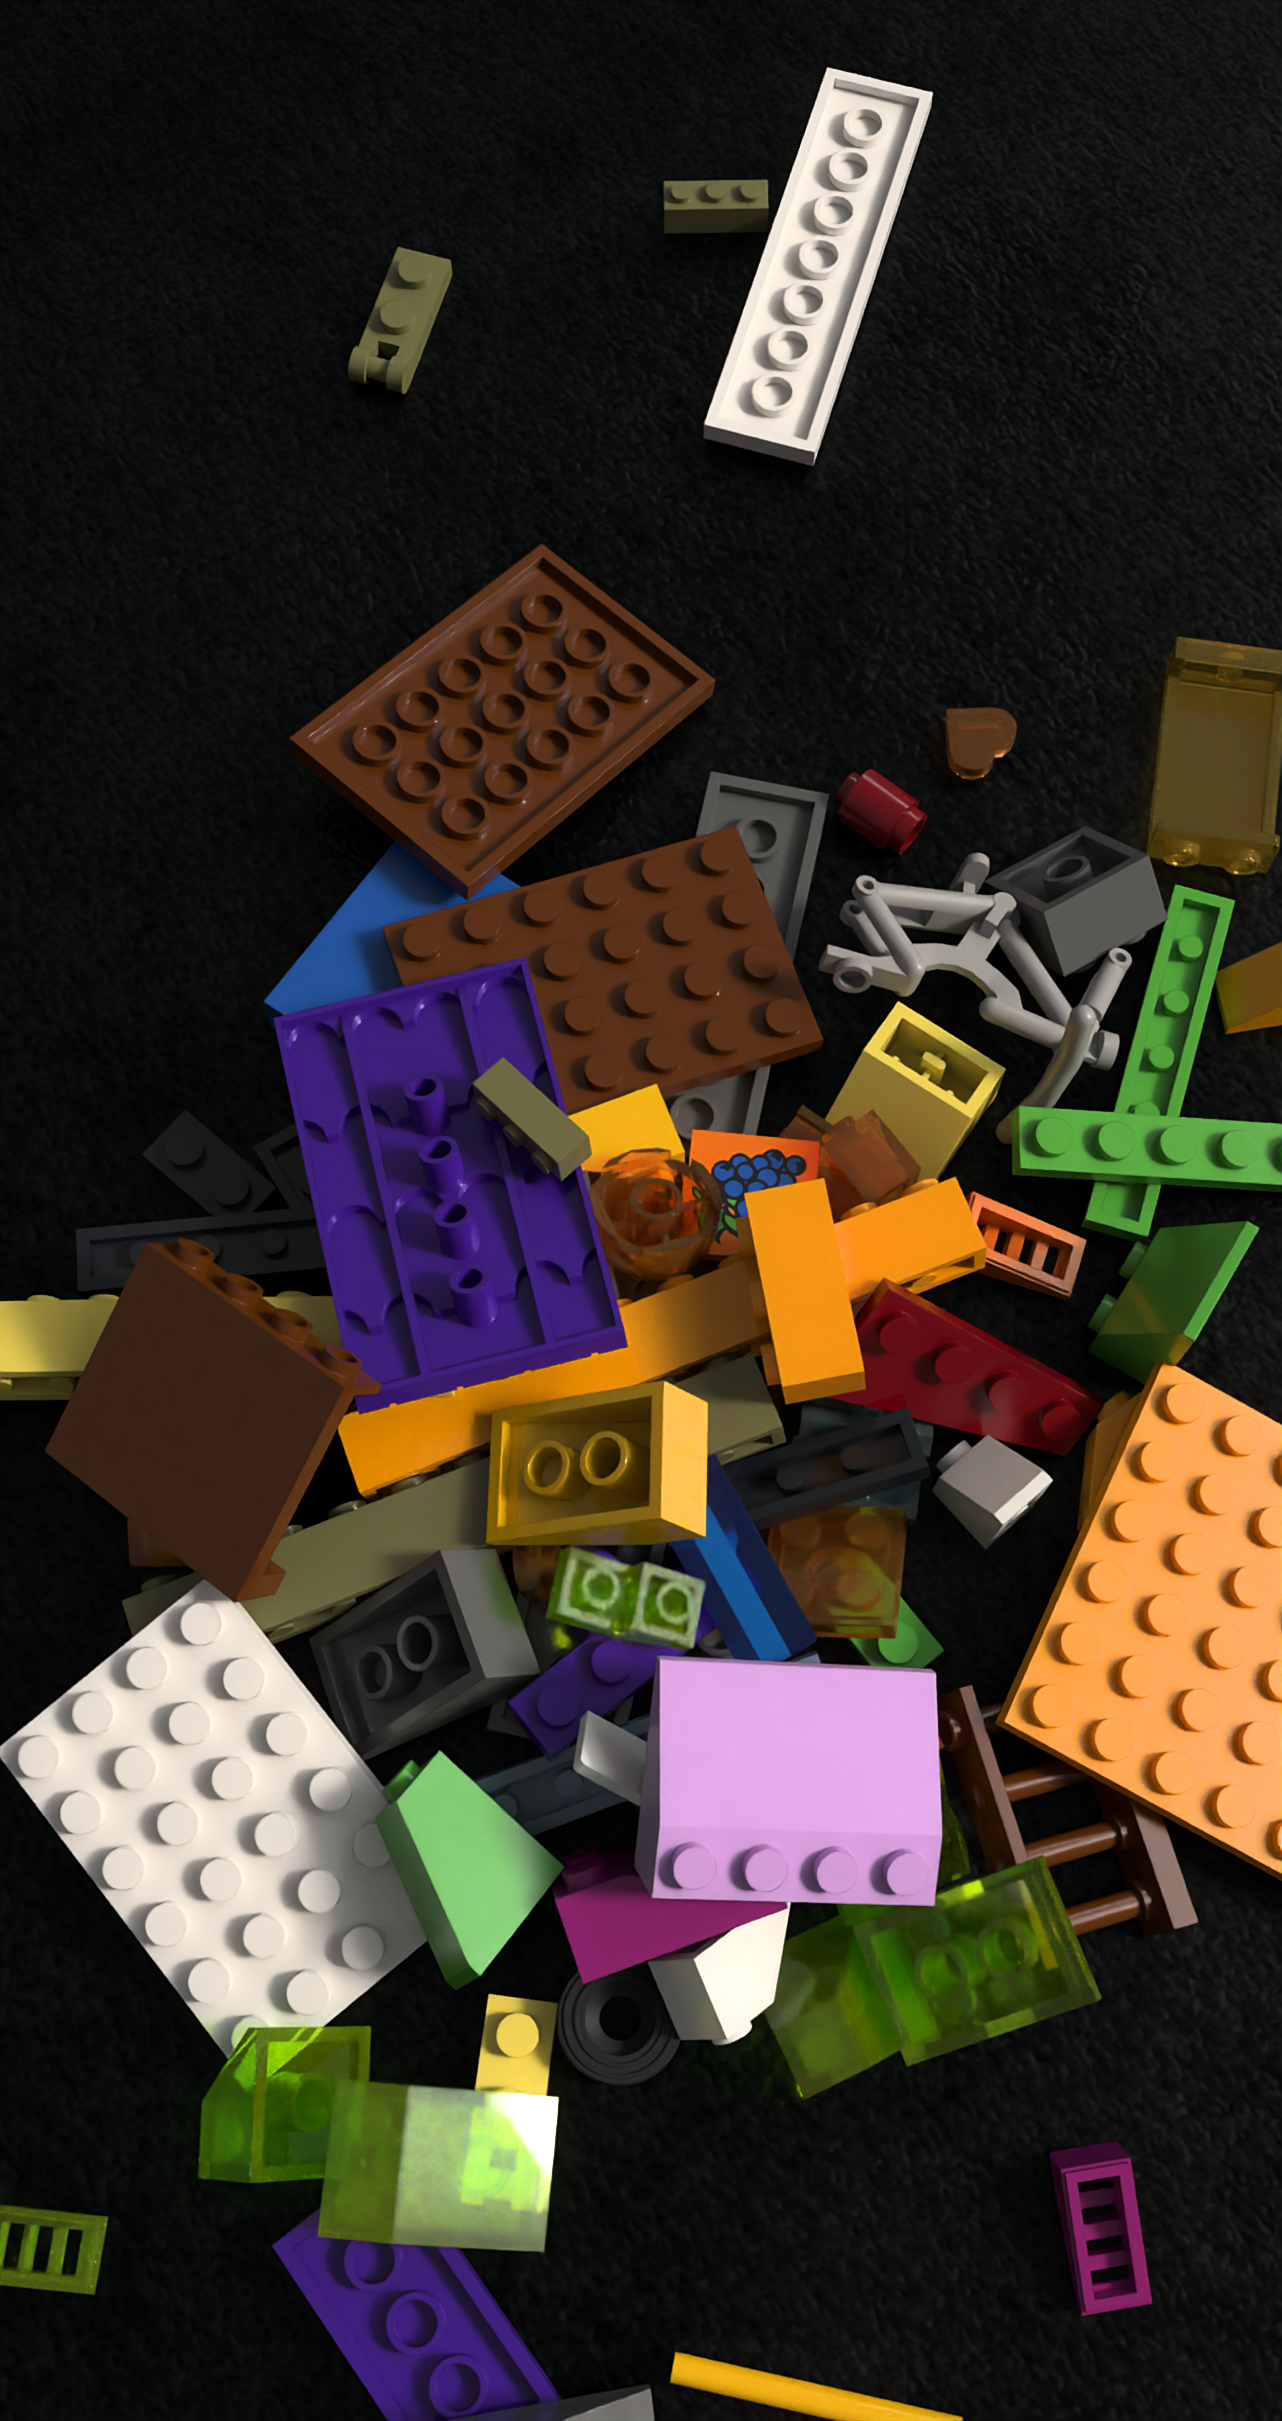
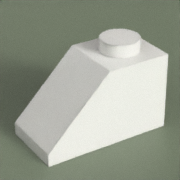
(988, 1487)
(722, 1980)

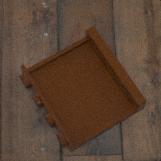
(206, 1414)

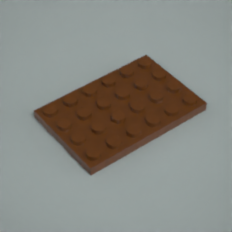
(502, 720)
(637, 968)

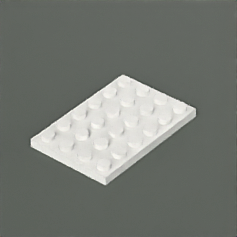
(223, 1821)

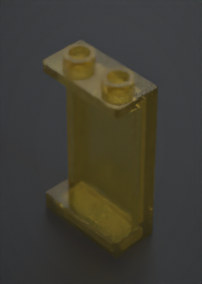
(1218, 758)

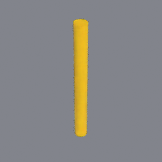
(793, 2393)

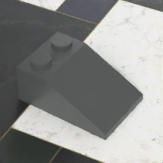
(424, 1651)

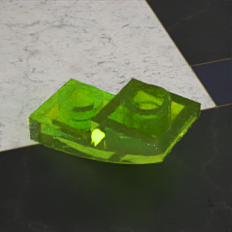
(626, 1600)

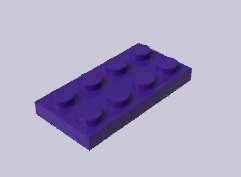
(415, 2326)

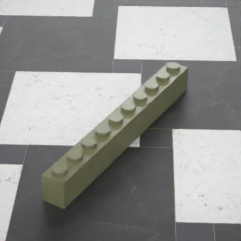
(375, 1543)

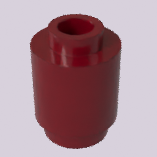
(879, 811)

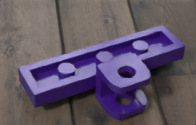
(592, 1678)

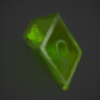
(827, 2009)
(275, 2102)

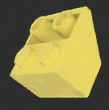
(921, 1087)

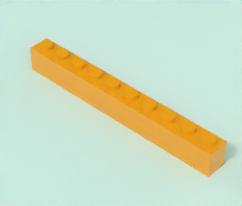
(671, 1334)

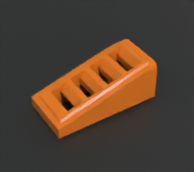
(1020, 1226)

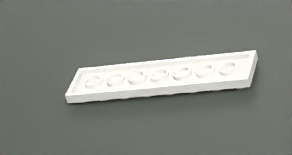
(818, 267)

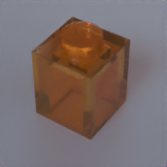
(866, 1161)

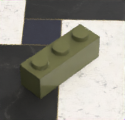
(715, 206)
(531, 1120)

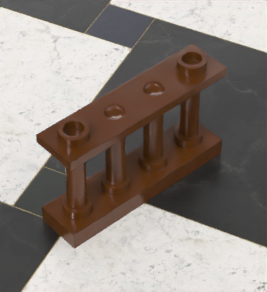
(1136, 1834)

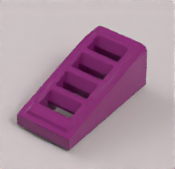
(1088, 2164)

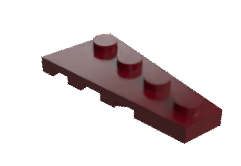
(963, 1376)

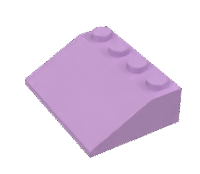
(791, 1783)

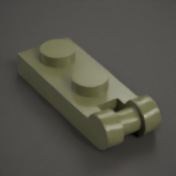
(401, 320)

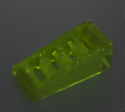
(52, 2279)

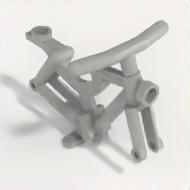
(984, 921)

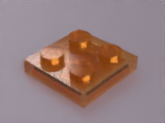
(844, 1568)

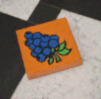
(748, 1165)

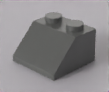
(1082, 899)

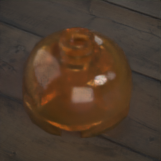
(655, 1213)

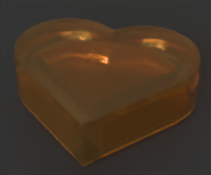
(977, 738)

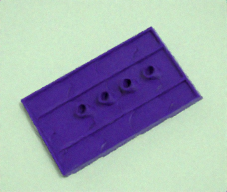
(431, 1224)

